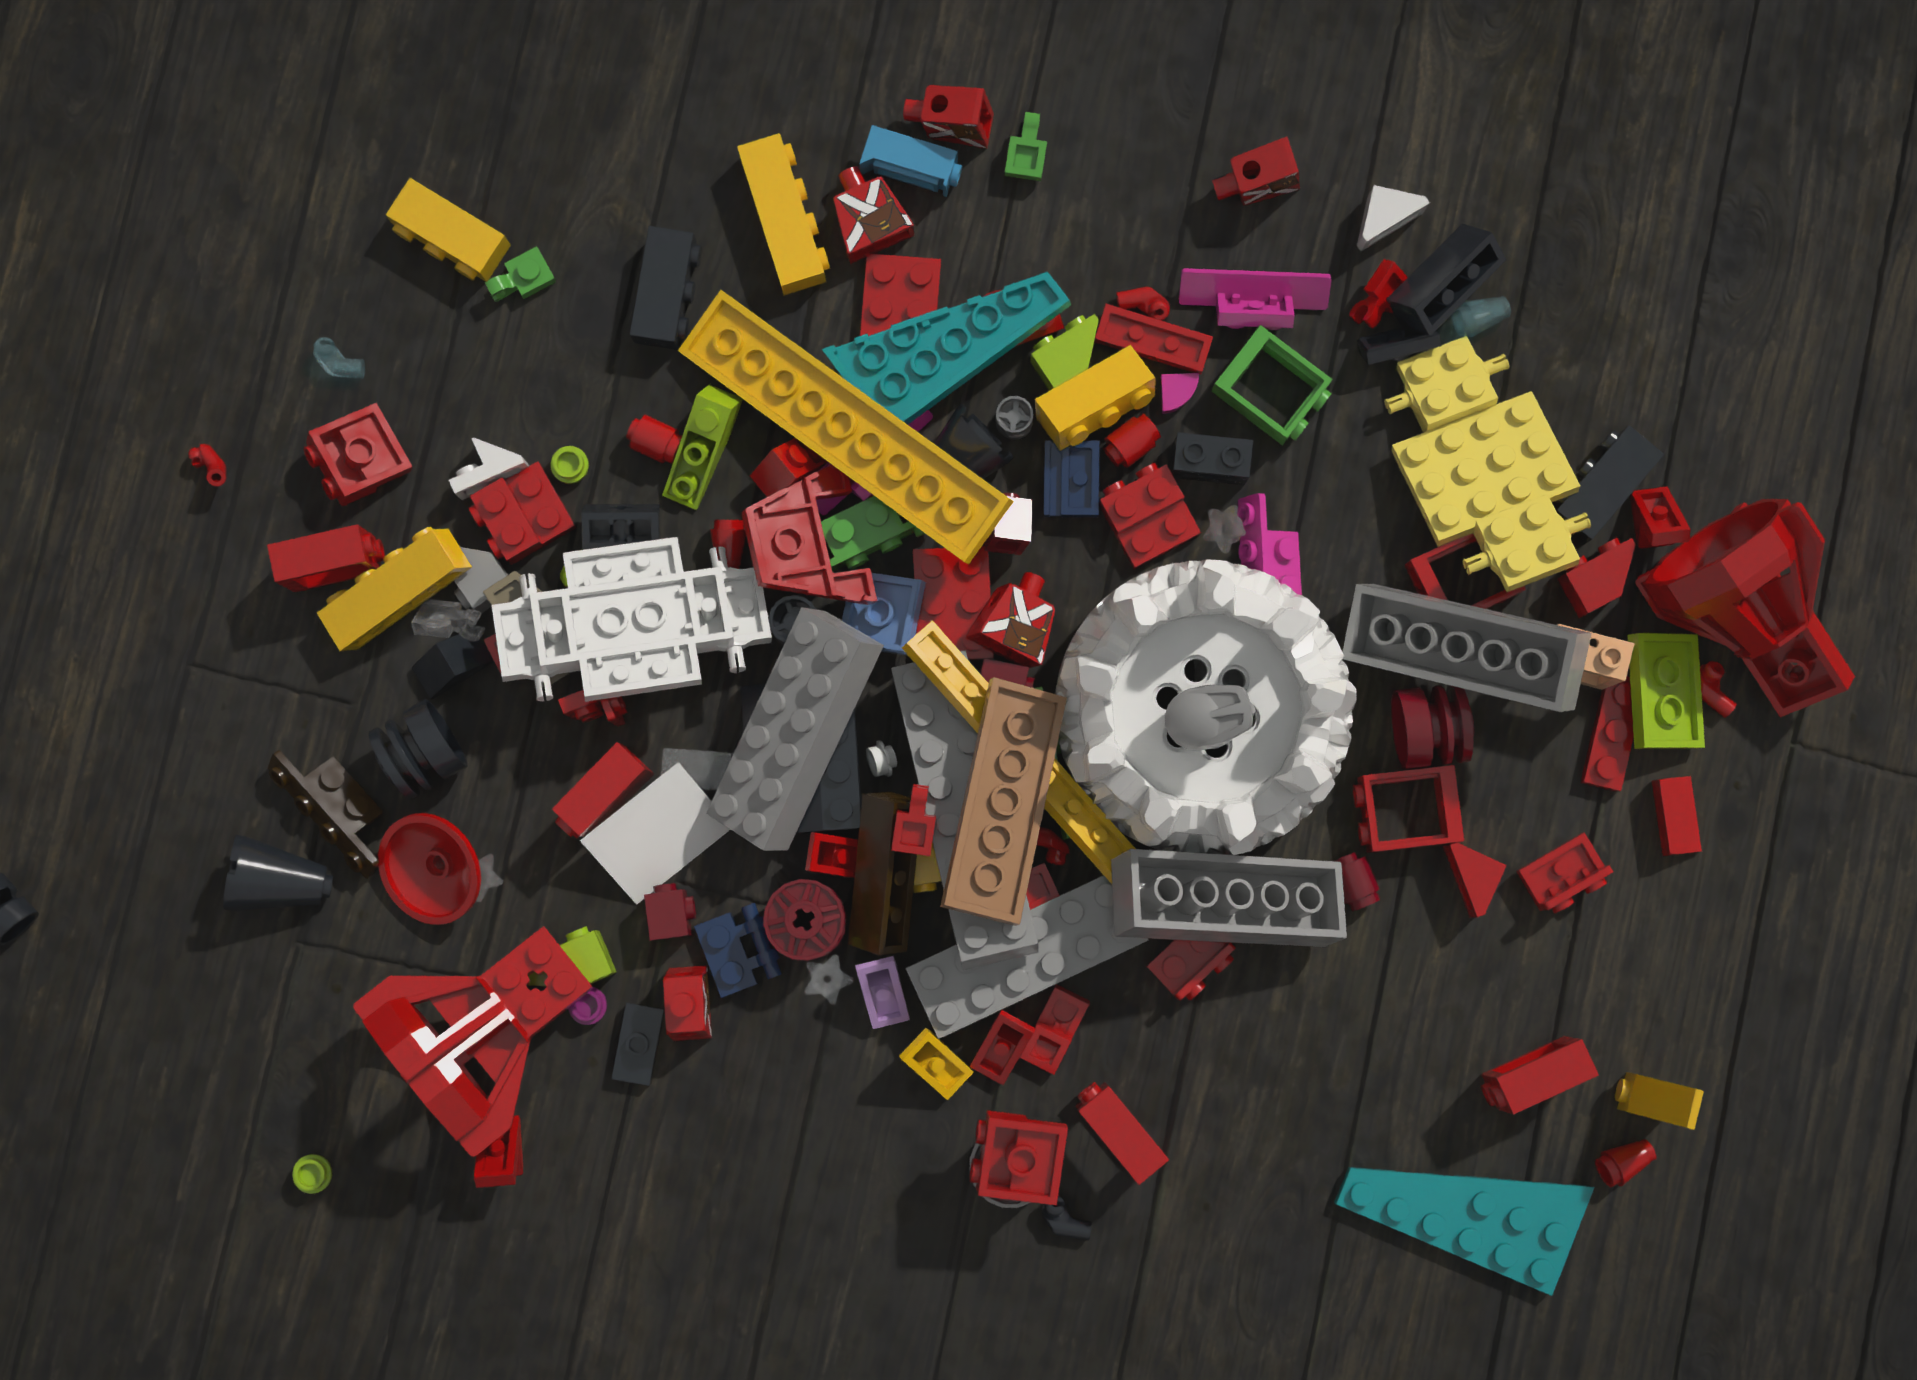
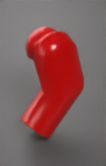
(1146, 300)
(215, 465)
(1710, 689)
(1056, 846)

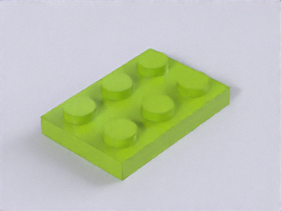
(1666, 691)

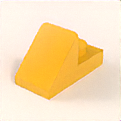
(936, 1063)

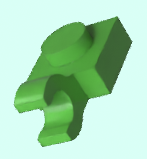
(1026, 153)
(526, 273)

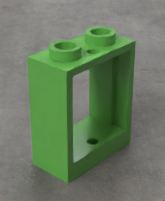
(1293, 361)

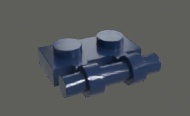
(727, 955)

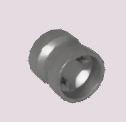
(1016, 411)

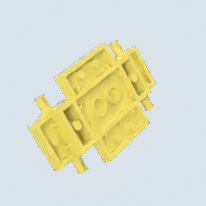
(1485, 466)

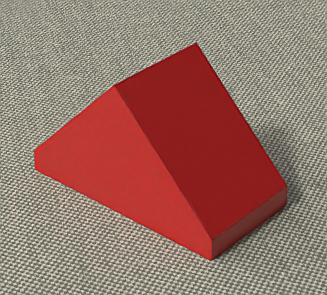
(1475, 876)

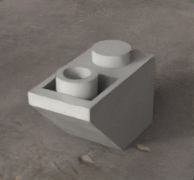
(484, 573)

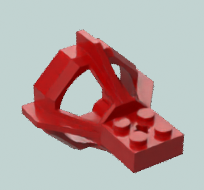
(1733, 593)
(488, 1020)

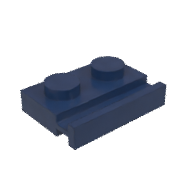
(1072, 480)

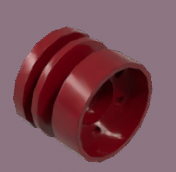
(1438, 725)
(827, 926)

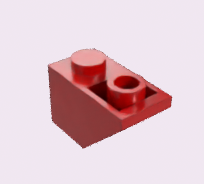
(786, 466)
(1600, 579)

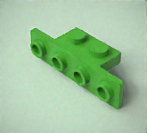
(863, 531)

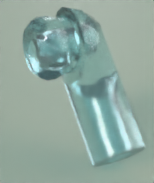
(334, 363)

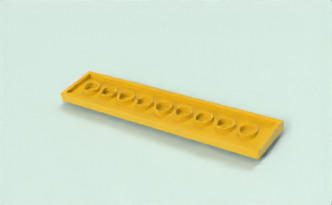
(846, 427)

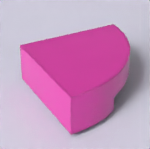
(1177, 390)

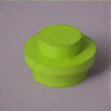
(569, 464)
(312, 1173)

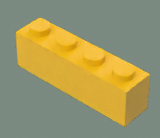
(782, 214)
(394, 588)

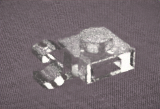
(443, 617)

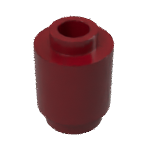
(1358, 882)

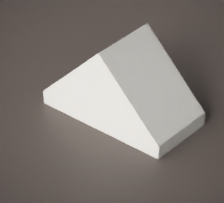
(1386, 212)

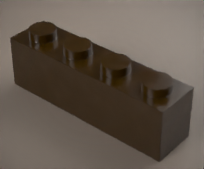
(881, 879)

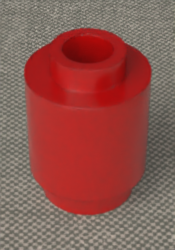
(654, 439)
(1131, 441)

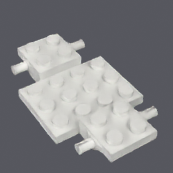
(630, 621)

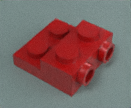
(356, 454)
(521, 513)
(1148, 515)
(1019, 1158)

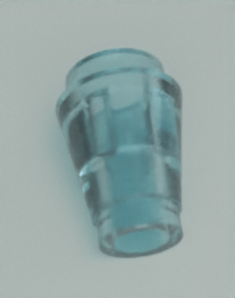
(1479, 315)

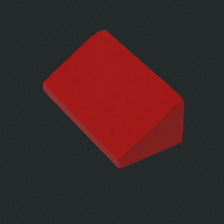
(1676, 815)

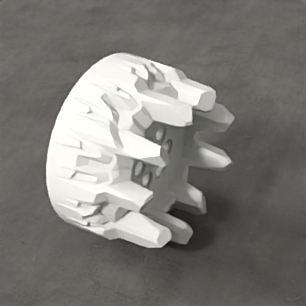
(1227, 620)

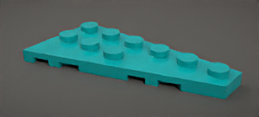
(941, 350)
(1493, 1222)

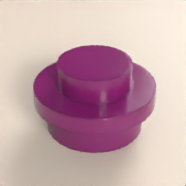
(589, 1008)

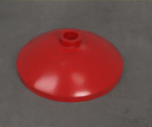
(419, 878)

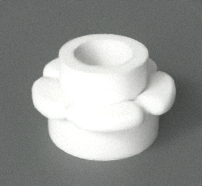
(881, 759)

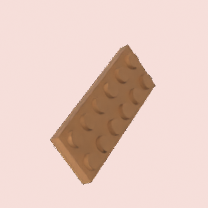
(1004, 802)

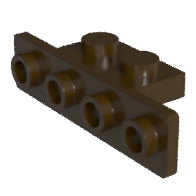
(334, 804)

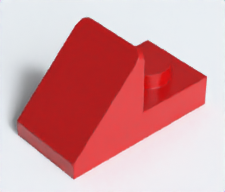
(1657, 518)
(831, 855)
(1002, 1047)
(501, 1160)

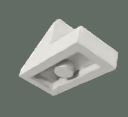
(496, 464)

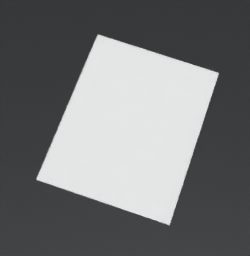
(655, 833)

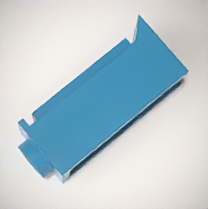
(910, 160)

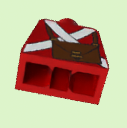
(953, 114)
(1274, 170)
(869, 215)
(1016, 622)
(687, 1003)

